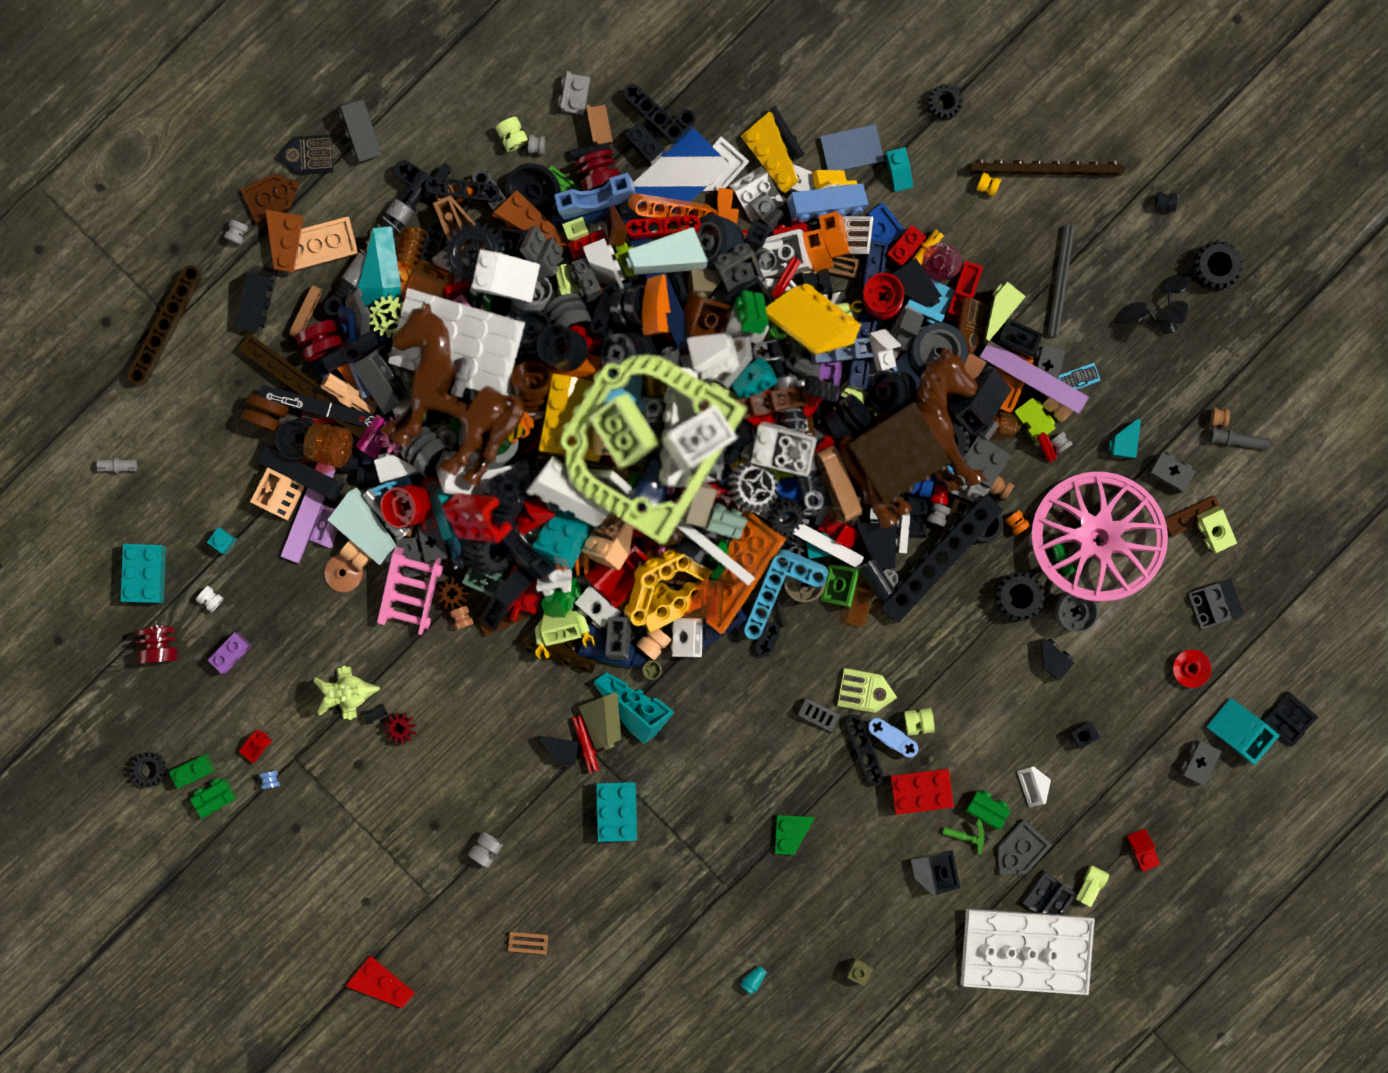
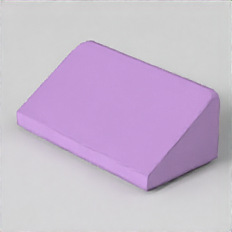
(324, 531)

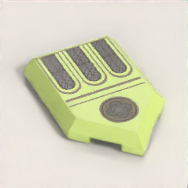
(864, 691)

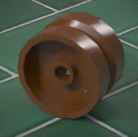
(264, 413)

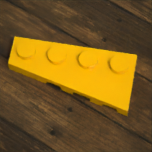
(770, 150)

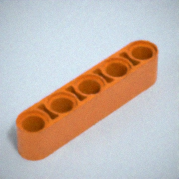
(666, 205)

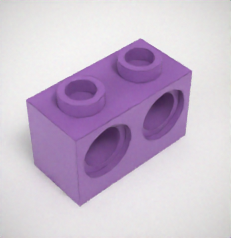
(831, 373)
(229, 653)

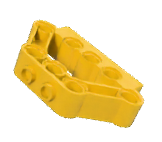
(643, 590)

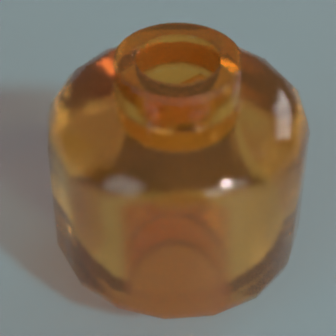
(1007, 426)

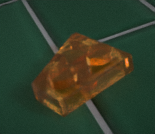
(708, 601)

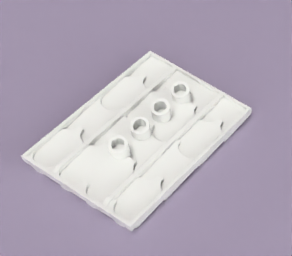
(473, 334)
(1027, 951)

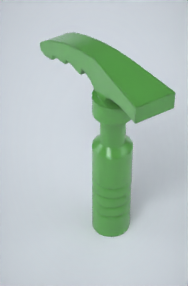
(963, 836)

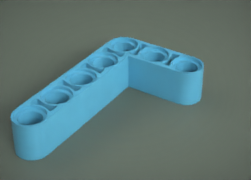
(774, 586)

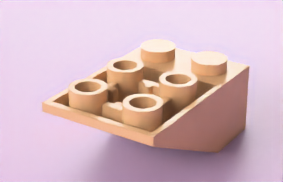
(609, 542)

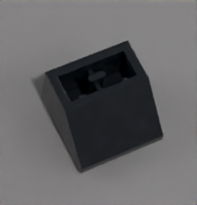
(1216, 603)

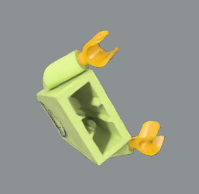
(558, 629)

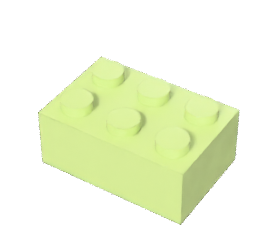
(623, 430)

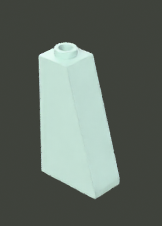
(668, 254)
(363, 527)

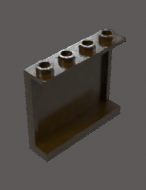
(899, 453)

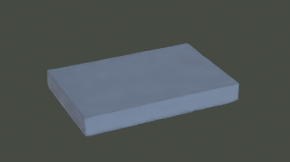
(852, 148)

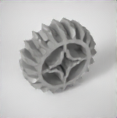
(745, 499)

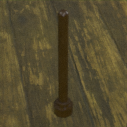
(622, 472)

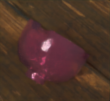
(942, 261)

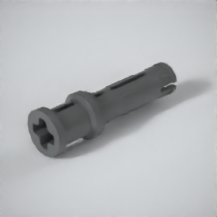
(1229, 438)

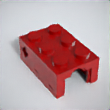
(471, 518)
(614, 583)
(922, 791)

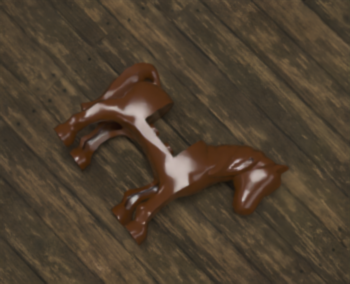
(941, 377)
(485, 422)

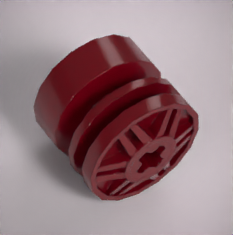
(596, 168)
(156, 645)

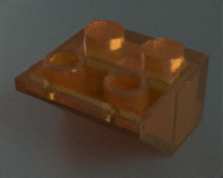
(428, 279)

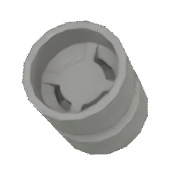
(485, 849)

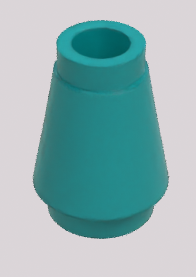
(753, 980)

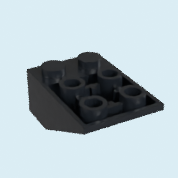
(978, 411)

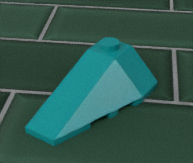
(380, 270)
(639, 713)

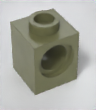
(859, 972)

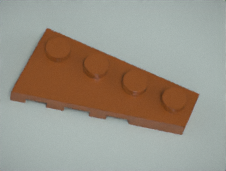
(522, 215)

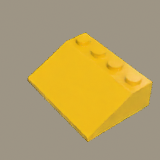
(813, 319)
(564, 397)

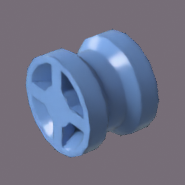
(269, 779)

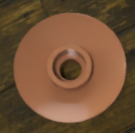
(346, 583)

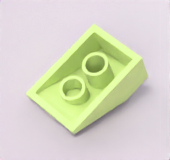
(1004, 303)

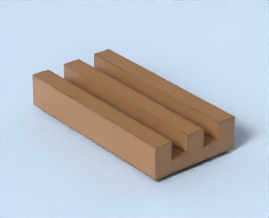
(845, 274)
(533, 943)

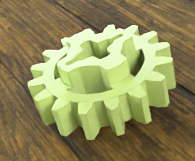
(378, 311)

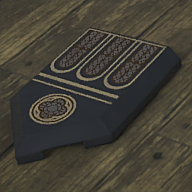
(308, 155)

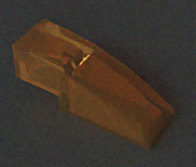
(860, 603)

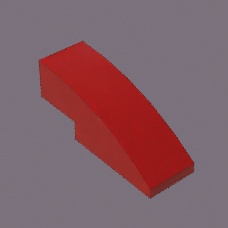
(965, 287)

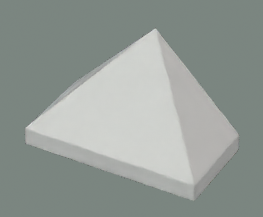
(1034, 786)

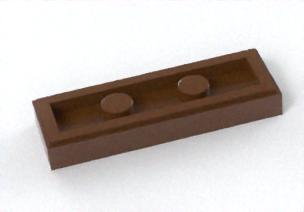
(1188, 518)

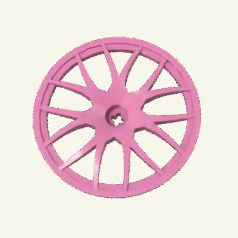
(1105, 530)

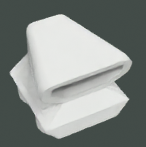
(713, 355)

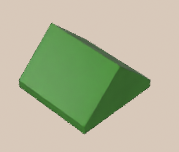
(840, 585)

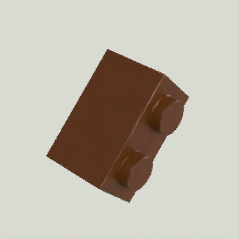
(706, 315)

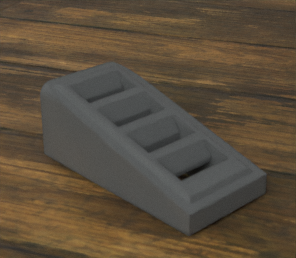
(804, 707)

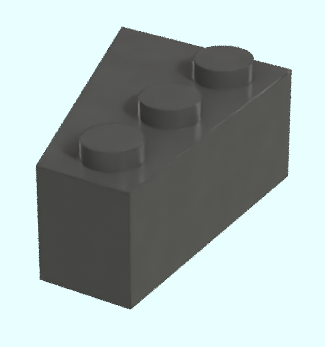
(360, 129)
(381, 379)

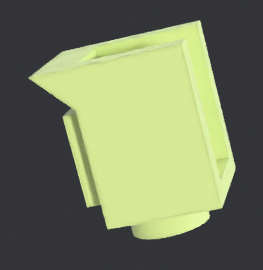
(575, 229)

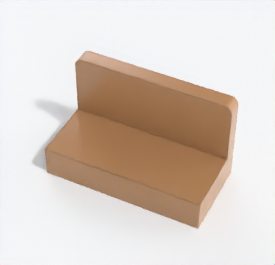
(599, 124)

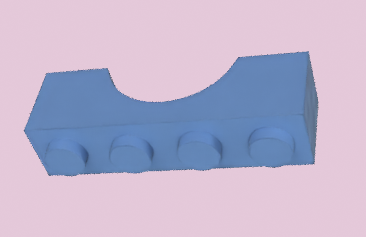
(614, 192)

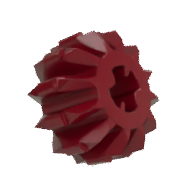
(403, 722)

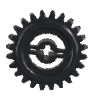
(455, 245)

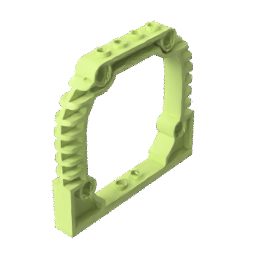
(660, 519)

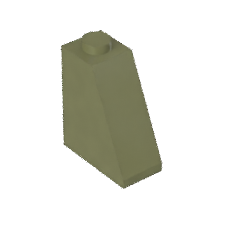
(603, 721)

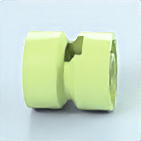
(513, 136)
(919, 721)

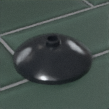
(524, 180)

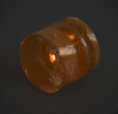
(328, 444)

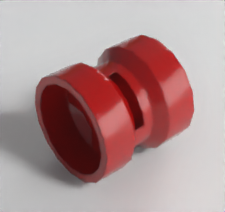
(939, 495)

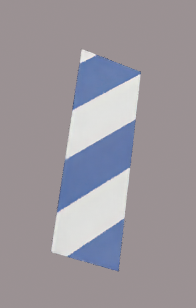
(676, 175)

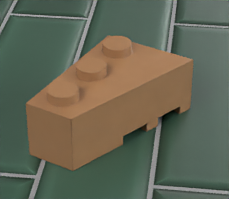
(452, 217)

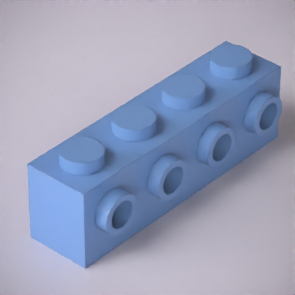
(818, 202)

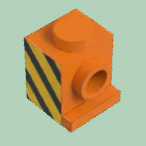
(523, 428)

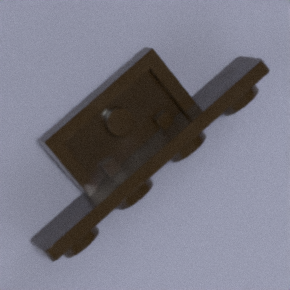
(562, 652)

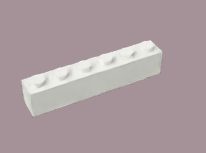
(678, 412)

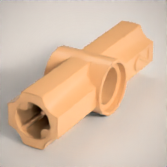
(348, 394)

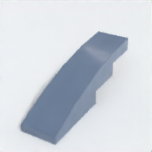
(858, 350)

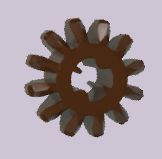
(448, 588)

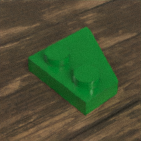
(791, 832)

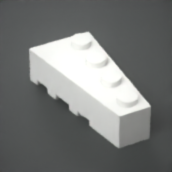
(556, 486)

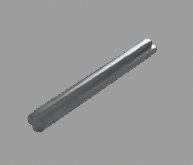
(1061, 279)

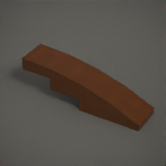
(774, 402)

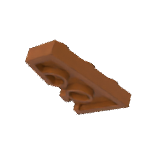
(284, 239)

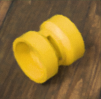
(984, 183)

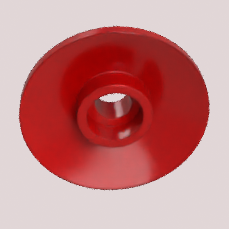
(1201, 665)

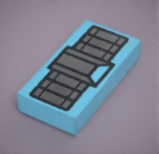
(1081, 377)

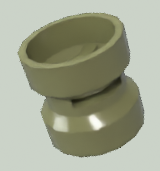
(652, 670)

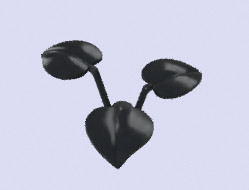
(1166, 316)

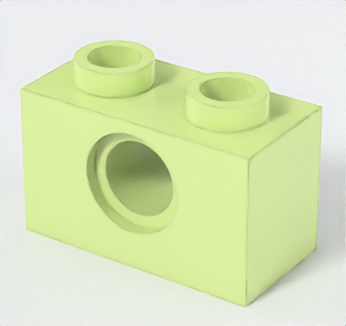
(1224, 537)

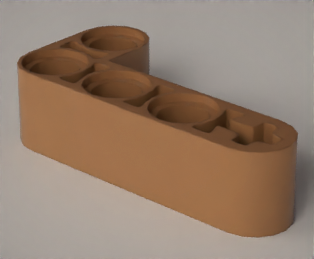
(839, 486)

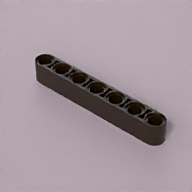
(165, 335)

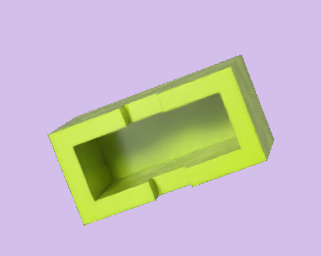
(1034, 419)

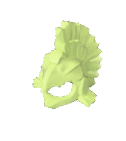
(347, 692)

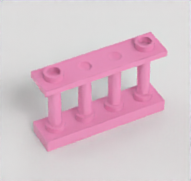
(391, 595)

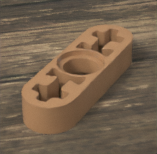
(306, 310)

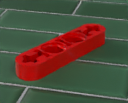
(662, 223)

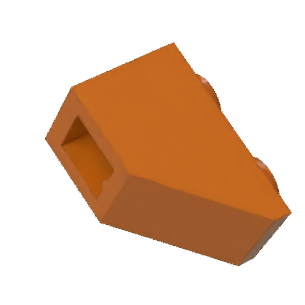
(834, 234)
(817, 250)

